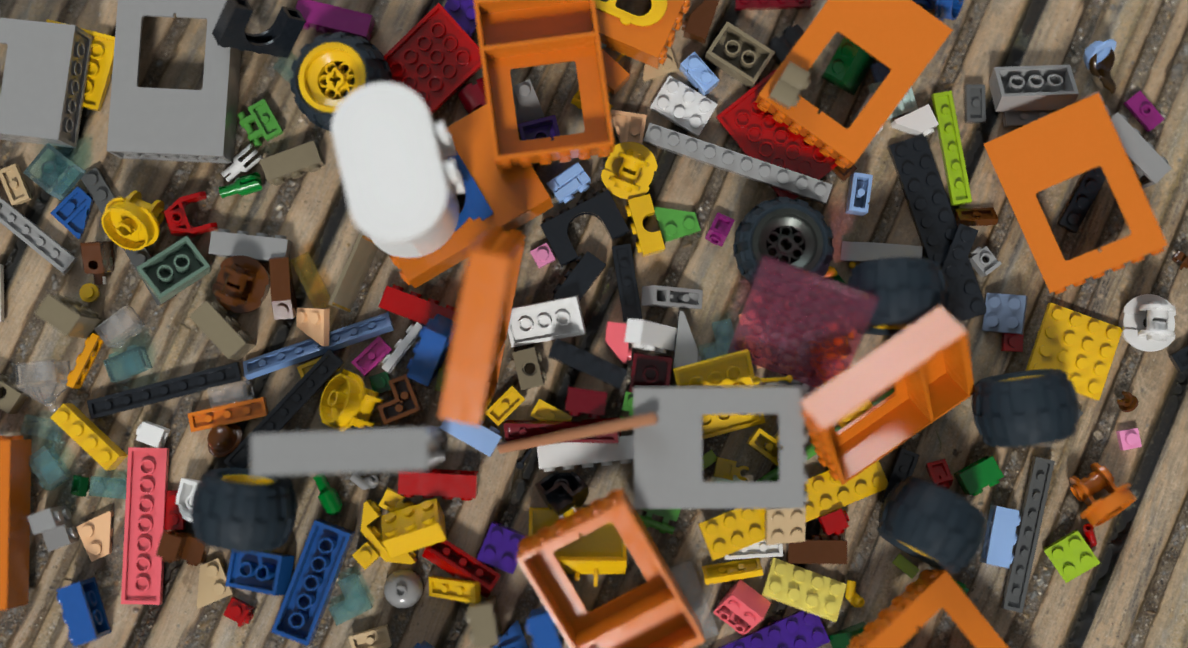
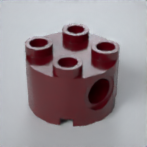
(473, 96)

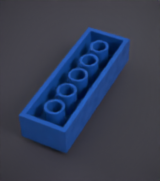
(313, 582)

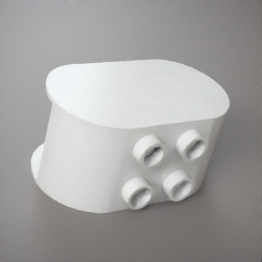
(397, 169)

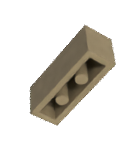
(292, 163)

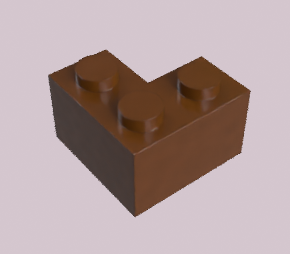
(405, 401)
(182, 545)

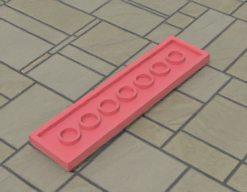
(144, 525)

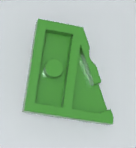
(676, 223)

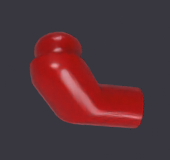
(1089, 535)

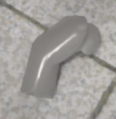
(365, 483)

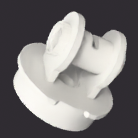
(1159, 324)

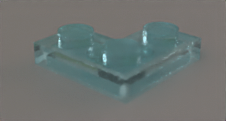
(723, 335)
(355, 600)

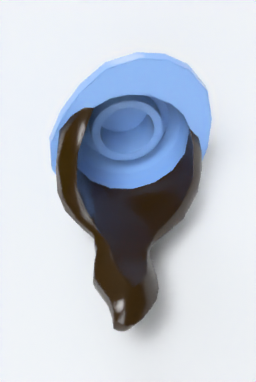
(1100, 59)

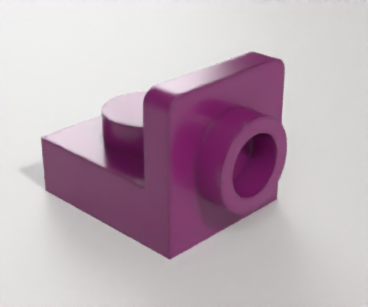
(719, 229)

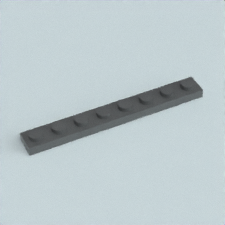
(102, 194)
(1027, 534)

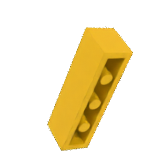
(88, 436)

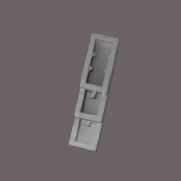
(870, 251)

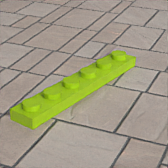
(951, 148)

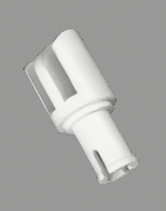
(239, 165)

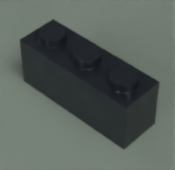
(581, 278)

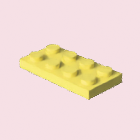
(804, 589)

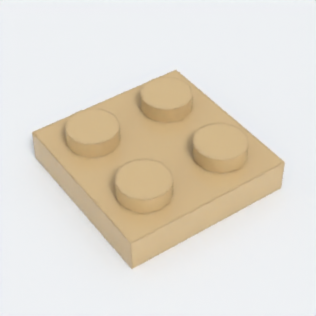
(785, 525)

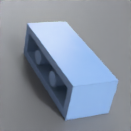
(478, 437)
(1000, 536)

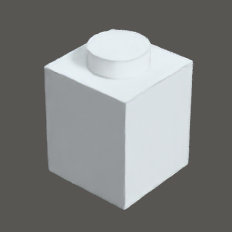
(152, 434)

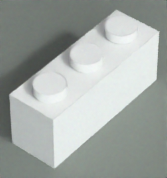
(650, 335)

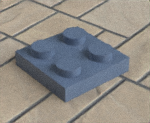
(1005, 313)

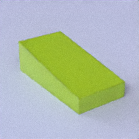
(708, 459)
(905, 566)

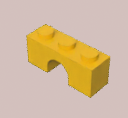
(648, 242)

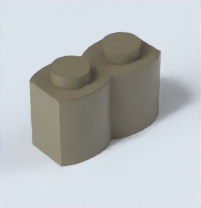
(789, 86)

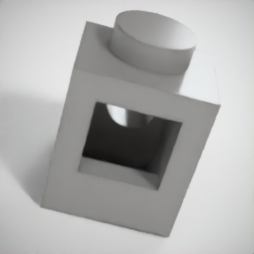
(981, 267)

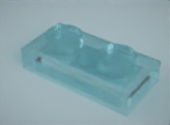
(108, 487)

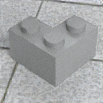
(55, 527)

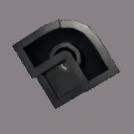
(563, 491)

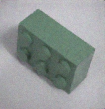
(173, 269)

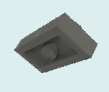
(975, 103)

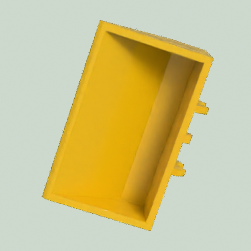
(593, 553)

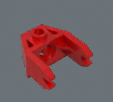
(182, 226)

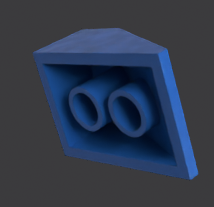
(260, 572)

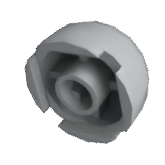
(403, 588)

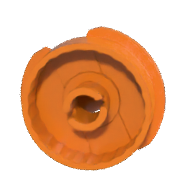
(1102, 509)

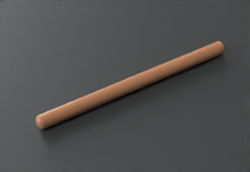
(578, 432)

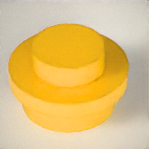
(89, 292)

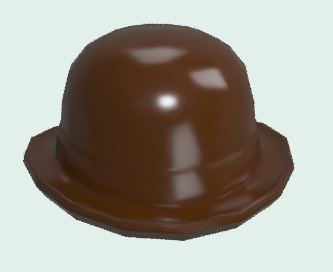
(224, 439)

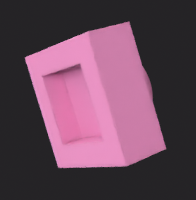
(542, 255)
(1129, 439)

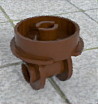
(231, 284)

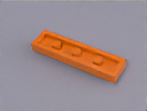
(228, 414)

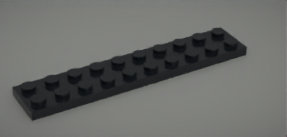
(934, 219)

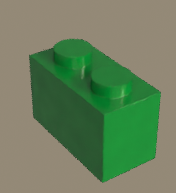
(979, 475)

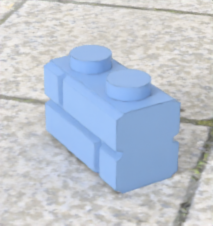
(699, 74)
(569, 183)
(859, 194)

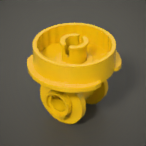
(629, 170)
(133, 221)
(347, 402)

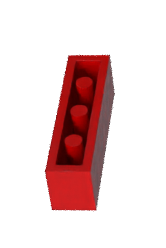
(413, 307)
(439, 482)
(461, 565)

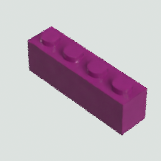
(335, 19)

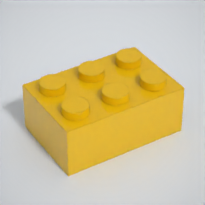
(413, 528)

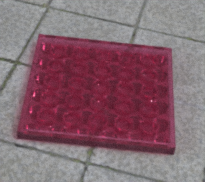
(802, 323)

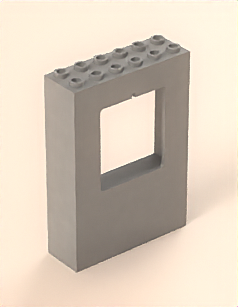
(43, 81)
(166, 121)
(347, 451)
(671, 451)

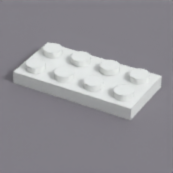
(546, 321)

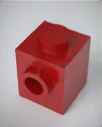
(834, 522)

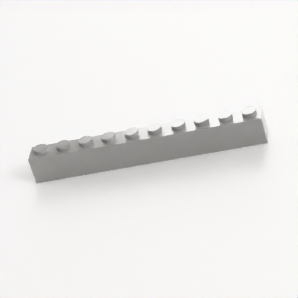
(737, 163)

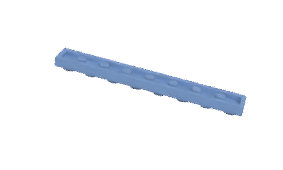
(310, 349)

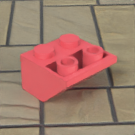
(616, 341)
(742, 607)

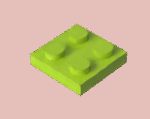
(1071, 556)

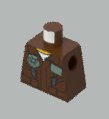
(98, 259)

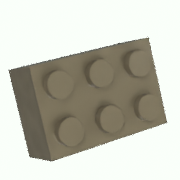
(739, 55)
(68, 316)
(223, 330)
(484, 622)

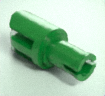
(242, 185)
(328, 496)

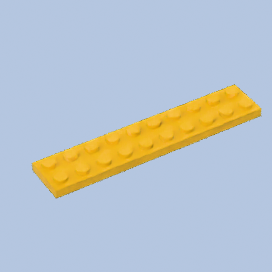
(746, 526)

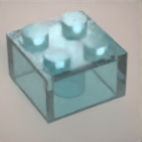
(54, 172)

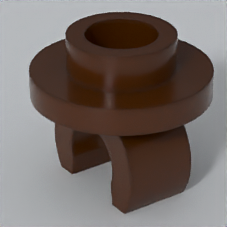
(1181, 258)
(1128, 402)

